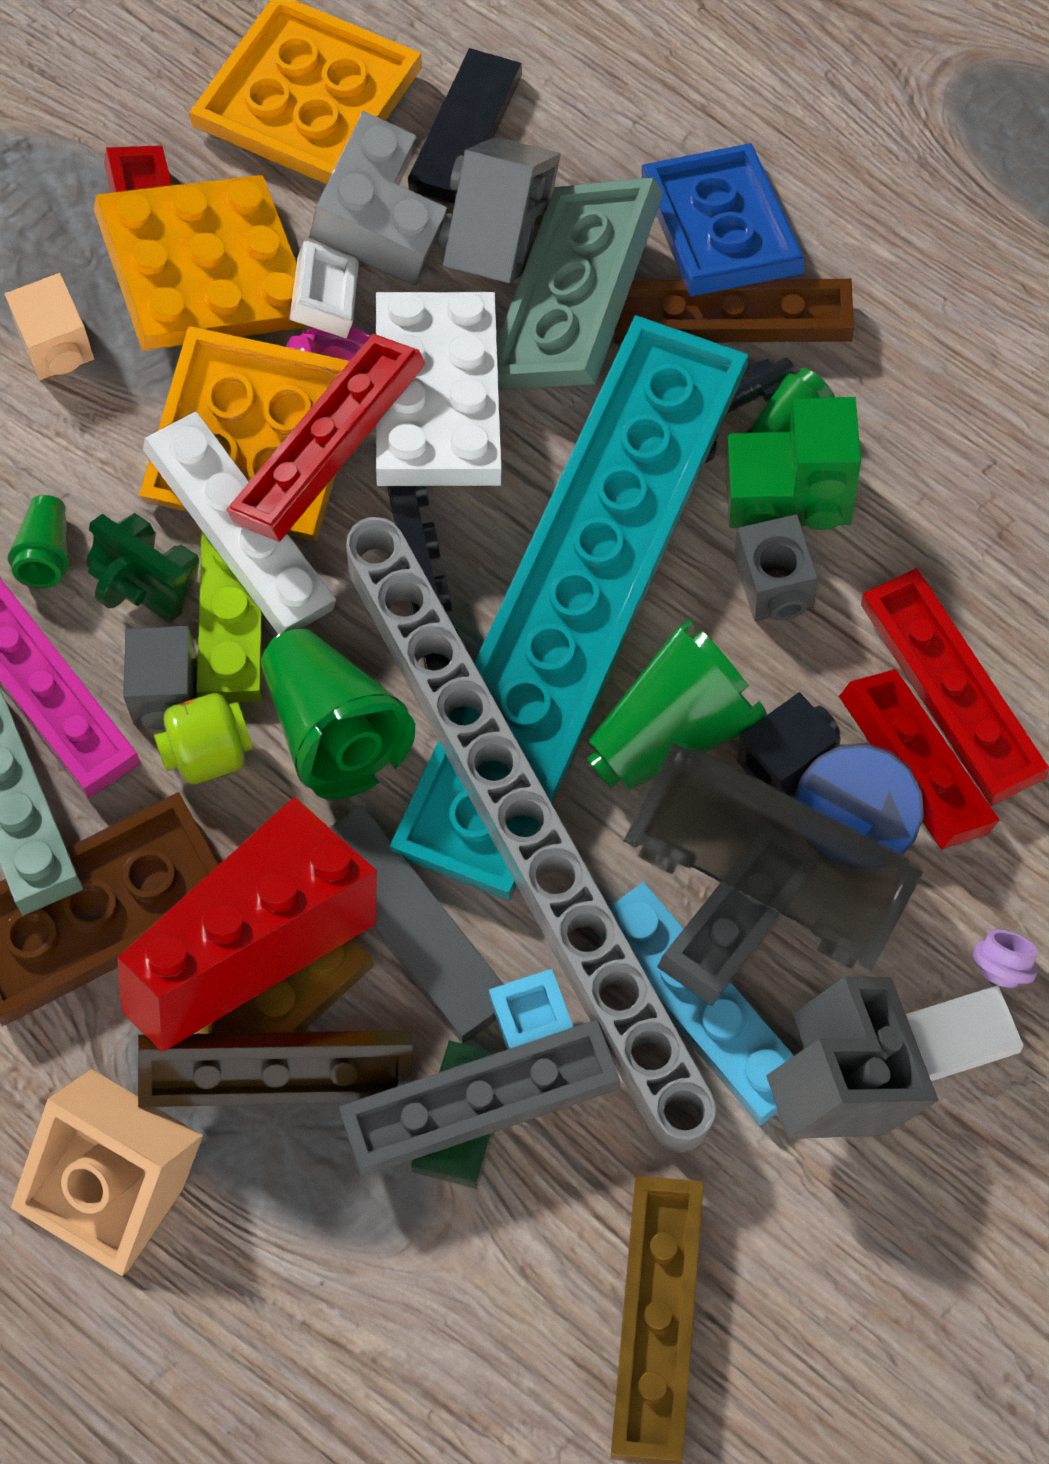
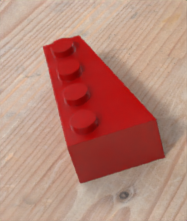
(247, 926)

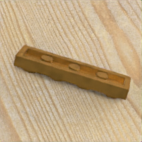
(657, 1321)

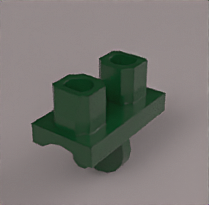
(135, 571)

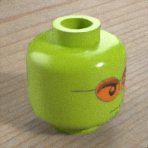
(204, 739)

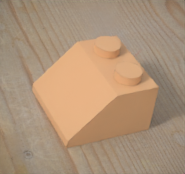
(104, 1170)

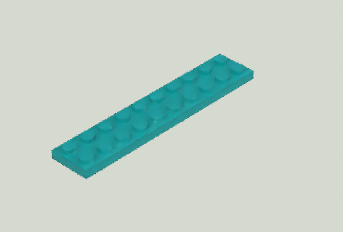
(580, 584)

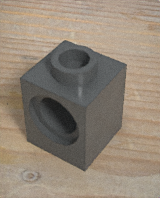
(776, 546)

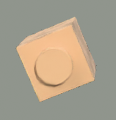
(49, 326)

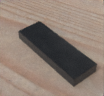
(464, 120)

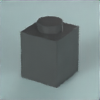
(158, 672)

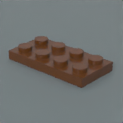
(129, 882)

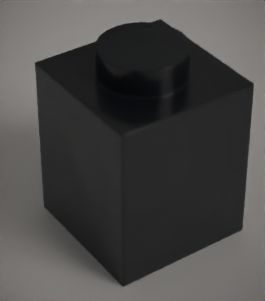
(787, 743)

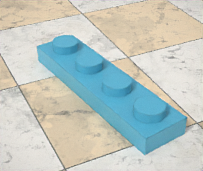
(725, 1035)

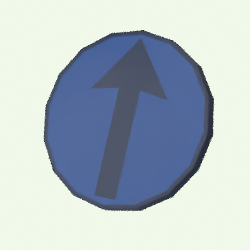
(866, 791)

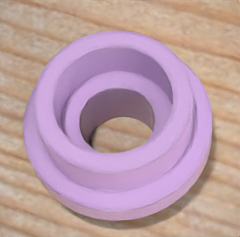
(1006, 958)

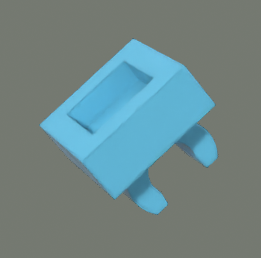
(530, 1008)

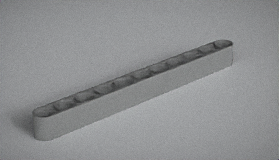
(532, 856)

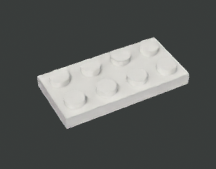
(448, 416)

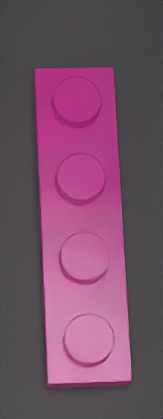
(59, 702)

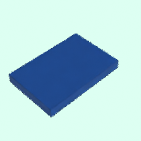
(724, 220)

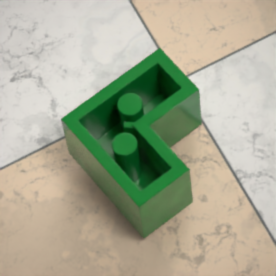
(797, 471)

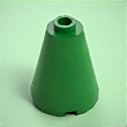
(679, 697)
(333, 716)

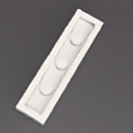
(206, 485)

